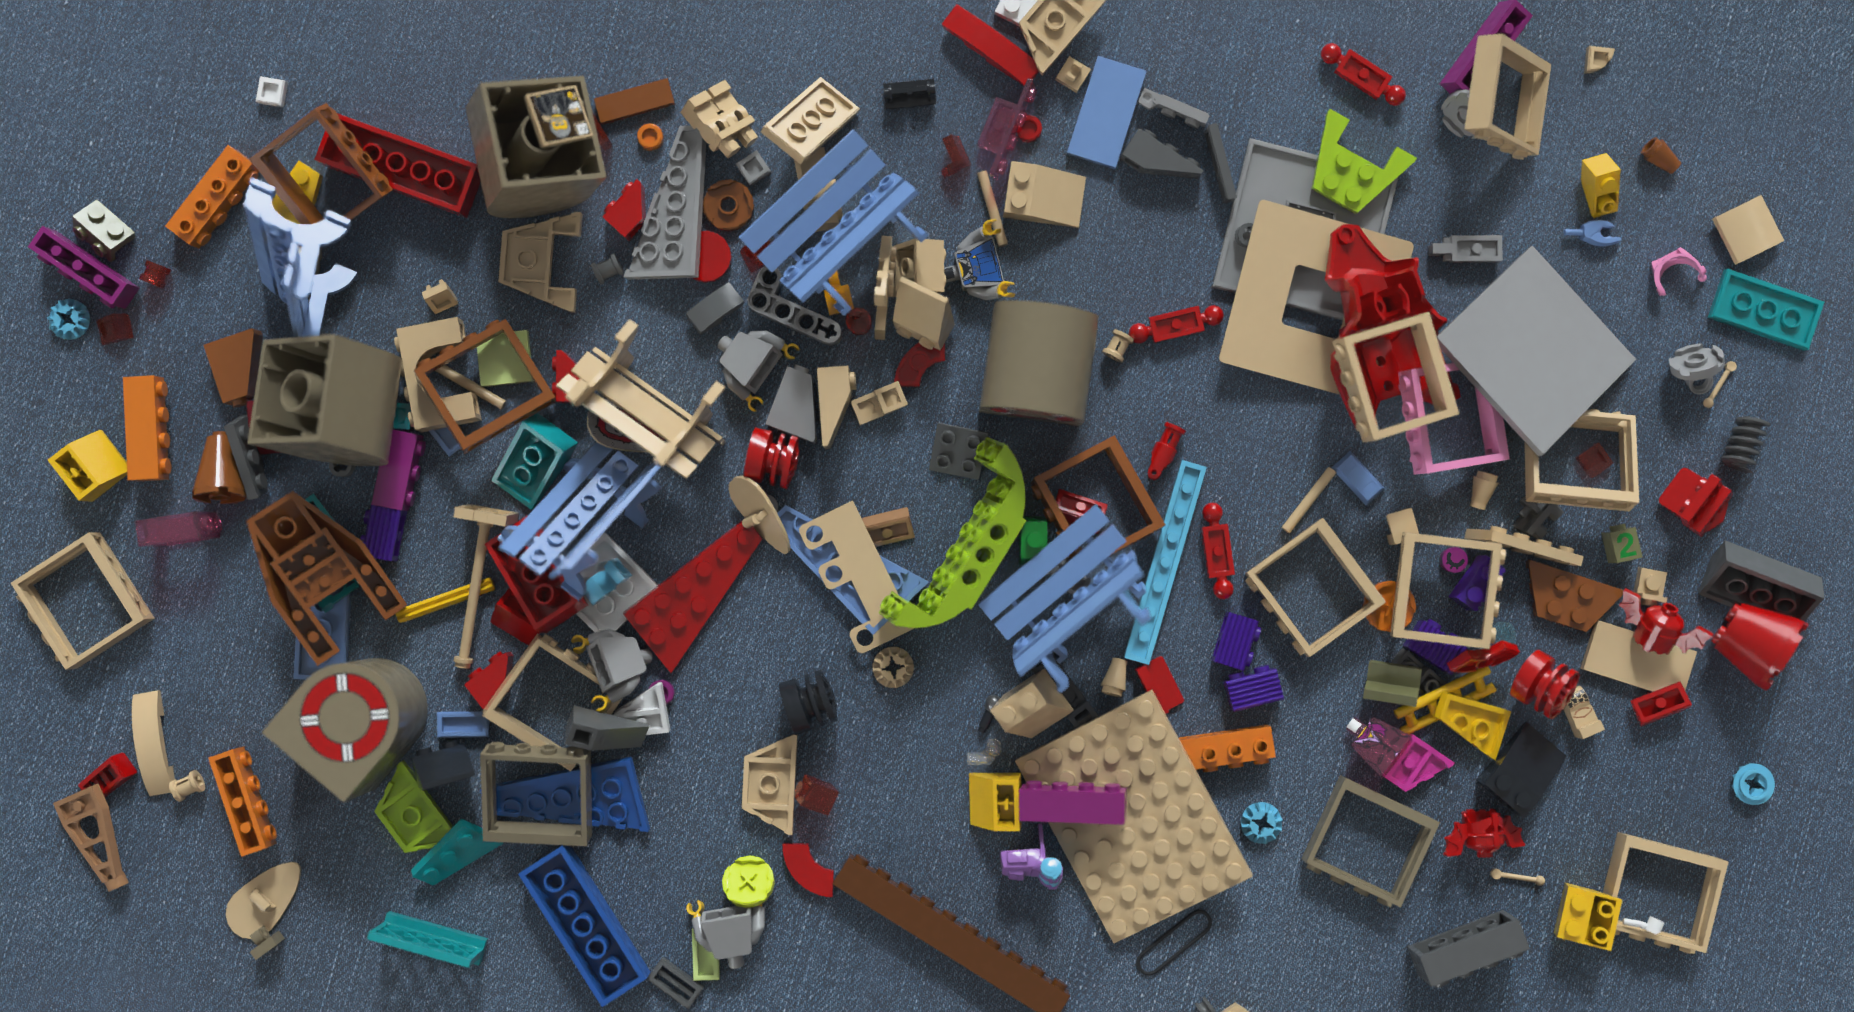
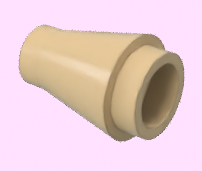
(1482, 489)
(1115, 678)

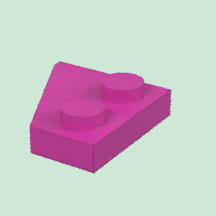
(1417, 765)

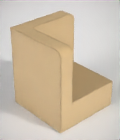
(1401, 522)

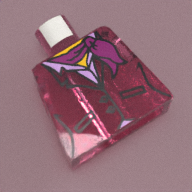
(1378, 743)

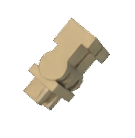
(720, 119)

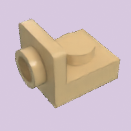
(1650, 586)

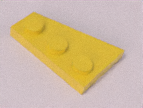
(308, 181)
(1474, 721)

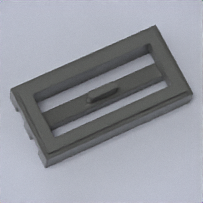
(682, 975)

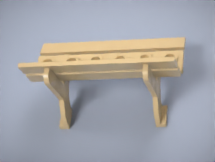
(680, 434)

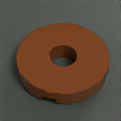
(728, 190)

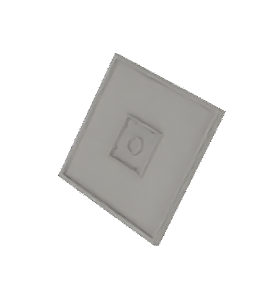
(1286, 179)
(1534, 350)

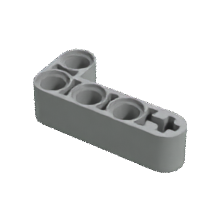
(796, 311)

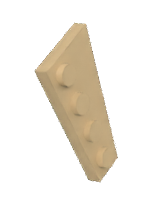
(1521, 544)

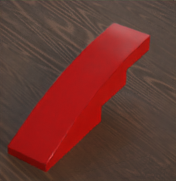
(991, 45)

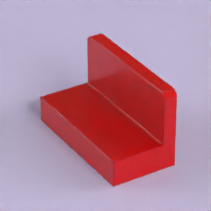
(511, 618)
(1159, 679)

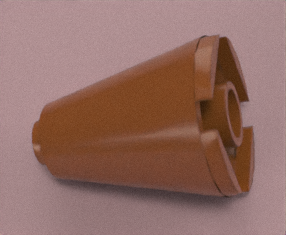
(218, 473)

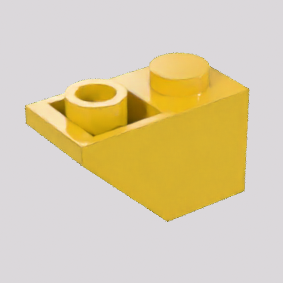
(1601, 184)

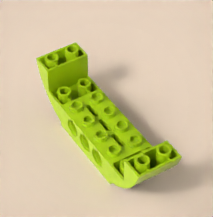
(977, 550)

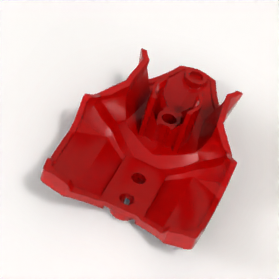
(1372, 296)

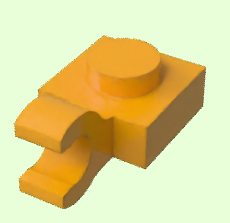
(843, 291)

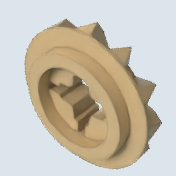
(900, 657)

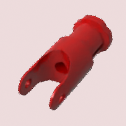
(1164, 452)

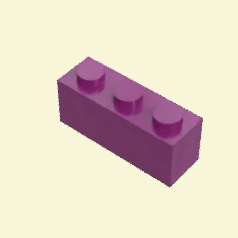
(397, 478)

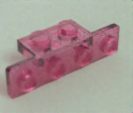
(1002, 126)

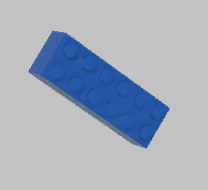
(585, 924)

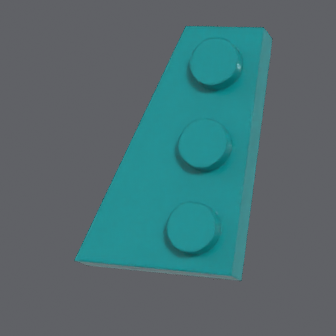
(453, 852)

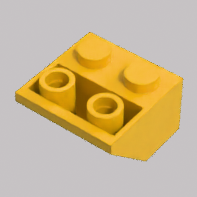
(89, 466)
(995, 801)
(1587, 916)

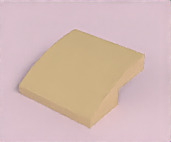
(1748, 229)

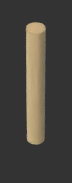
(992, 207)
(472, 386)
(1308, 500)

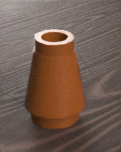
(1660, 155)

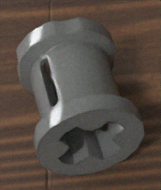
(607, 268)

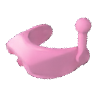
(1678, 256)

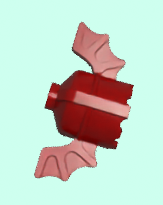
(1660, 626)
(1483, 833)

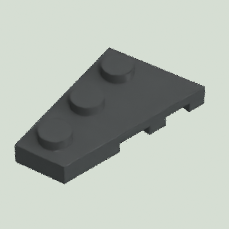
(246, 457)

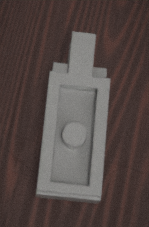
(1172, 108)
(1469, 249)

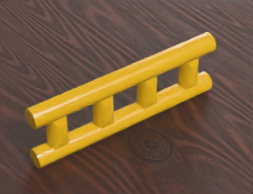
(1431, 699)

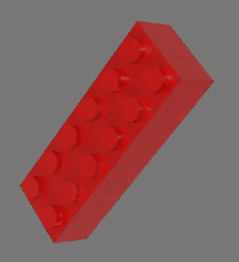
(408, 166)

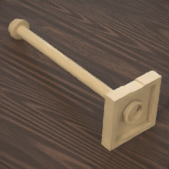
(485, 519)

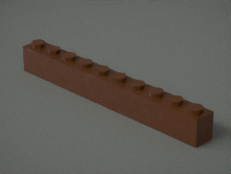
(950, 936)

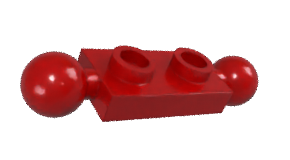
(1363, 74)
(1176, 324)
(1217, 551)

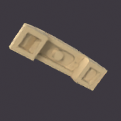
(150, 742)

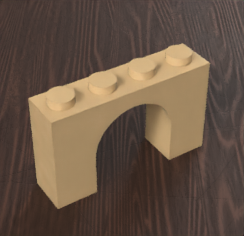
(422, 342)

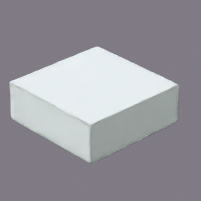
(271, 91)

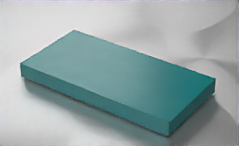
(1766, 309)

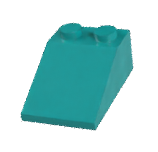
(533, 460)

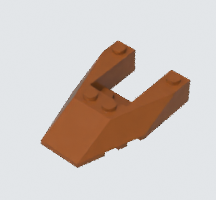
(309, 558)

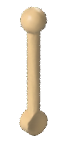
(1729, 367)
(1497, 874)

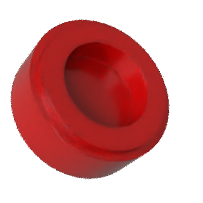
(1031, 129)

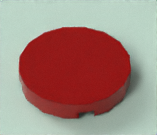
(714, 257)

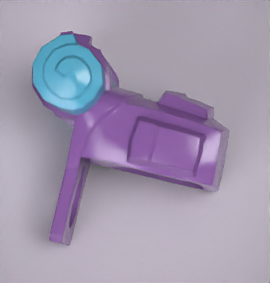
(1033, 863)

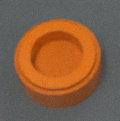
(650, 137)

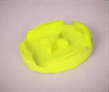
(748, 881)

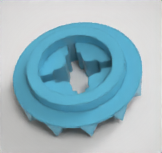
(80, 316)
(1763, 778)
(1255, 812)

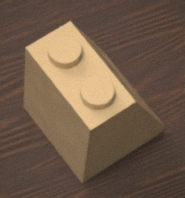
(1031, 706)

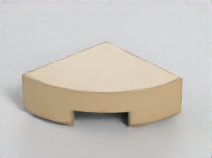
(1597, 58)

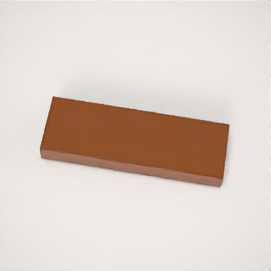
(634, 101)

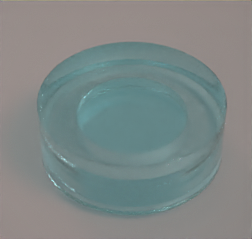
(1504, 631)

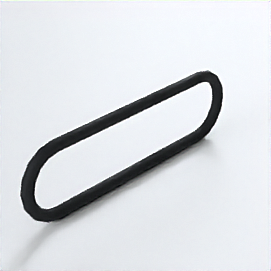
(1167, 934)

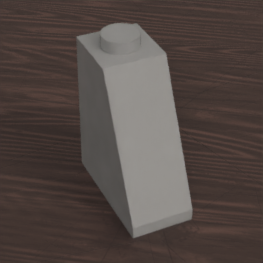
(795, 405)

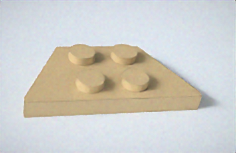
(1053, 26)
(770, 783)

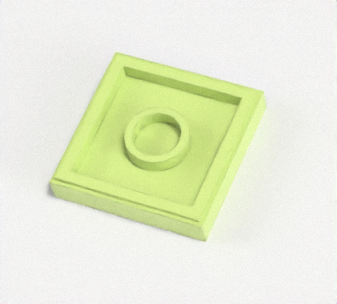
(500, 362)

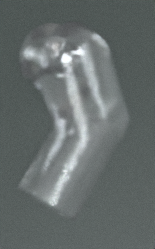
(987, 756)

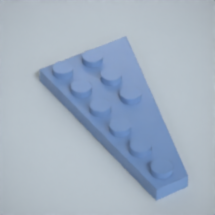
(905, 582)

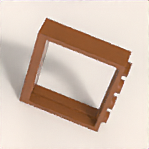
(289, 190)
(507, 420)
(1129, 478)

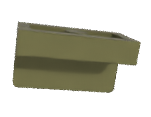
(1393, 683)

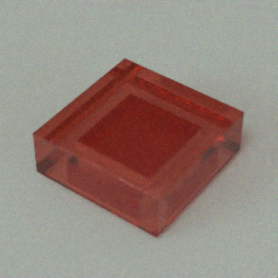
(1594, 460)

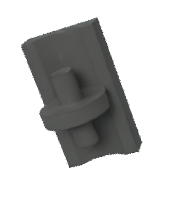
(1534, 515)

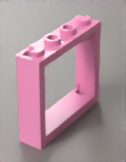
(1491, 425)

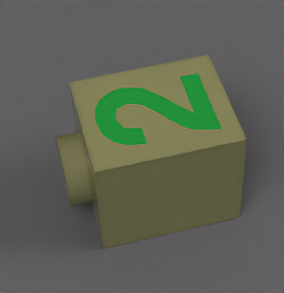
(1621, 544)

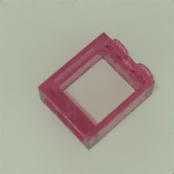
(178, 529)

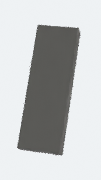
(1220, 163)

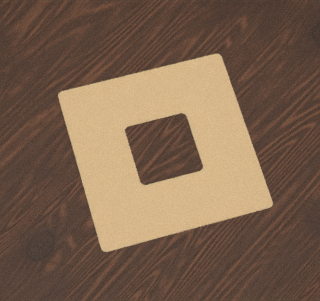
(1255, 328)

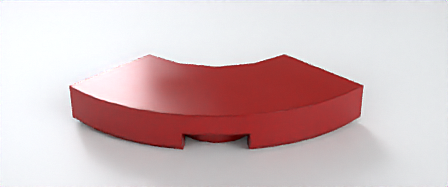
(915, 364)
(1482, 658)
(807, 870)

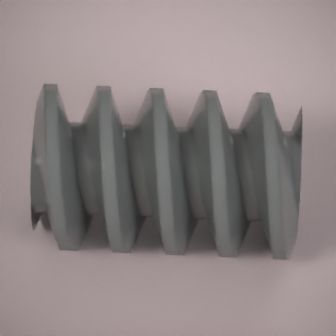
(1743, 443)

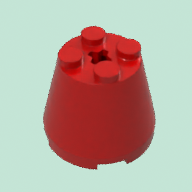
(1758, 641)

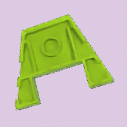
(1348, 177)

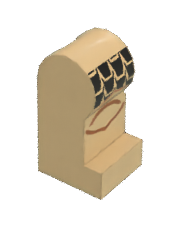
(1582, 716)

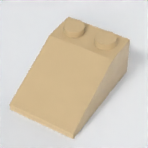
(1044, 195)
(922, 315)
(835, 394)

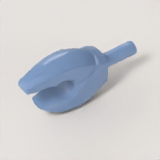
(1591, 233)

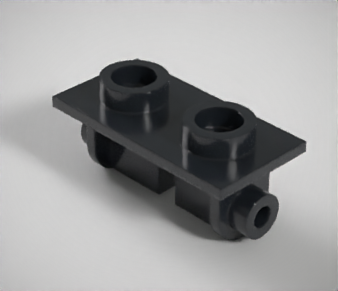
(909, 94)

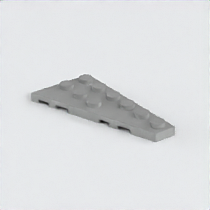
(674, 218)

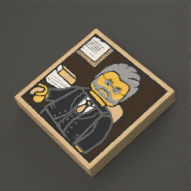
(558, 116)

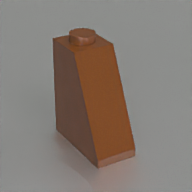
(236, 365)

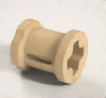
(1125, 341)
(187, 785)

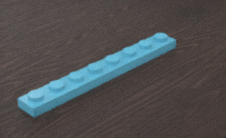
(1165, 560)

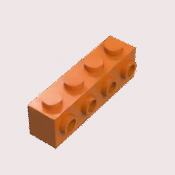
(213, 197)
(146, 428)
(1230, 747)
(243, 801)

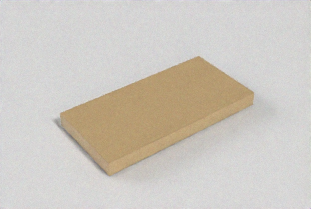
(810, 120)
(1618, 657)

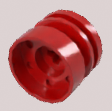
(771, 458)
(1541, 682)

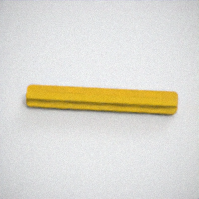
(441, 601)

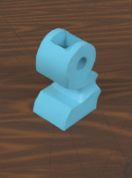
(606, 581)

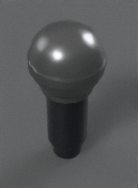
(988, 716)

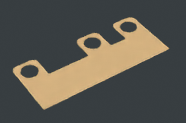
(859, 564)

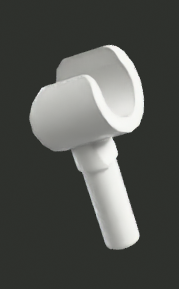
(1653, 924)

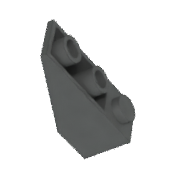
(1152, 157)
(603, 731)

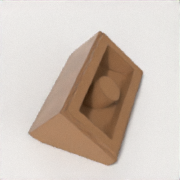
(889, 527)

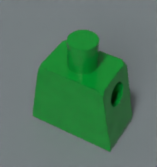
(1032, 537)

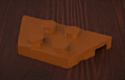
(1569, 597)

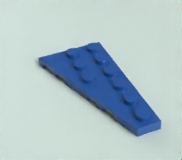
(558, 796)

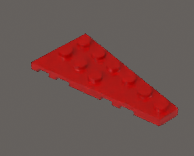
(681, 604)

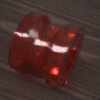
(155, 274)
(862, 323)

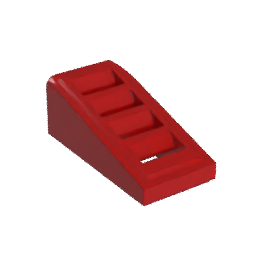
(120, 768)

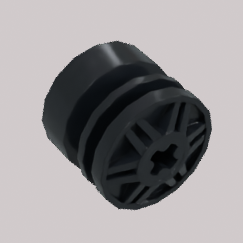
(808, 702)

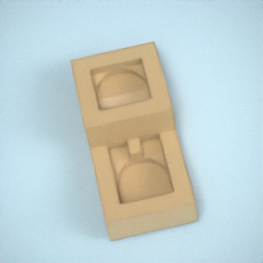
(879, 403)

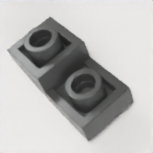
(714, 307)
(1429, 680)

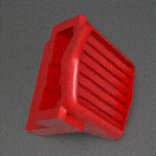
(1697, 500)

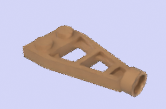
(87, 803)

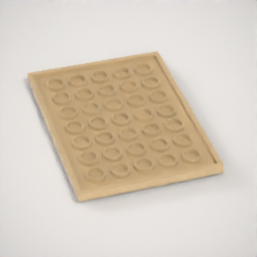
(1173, 836)

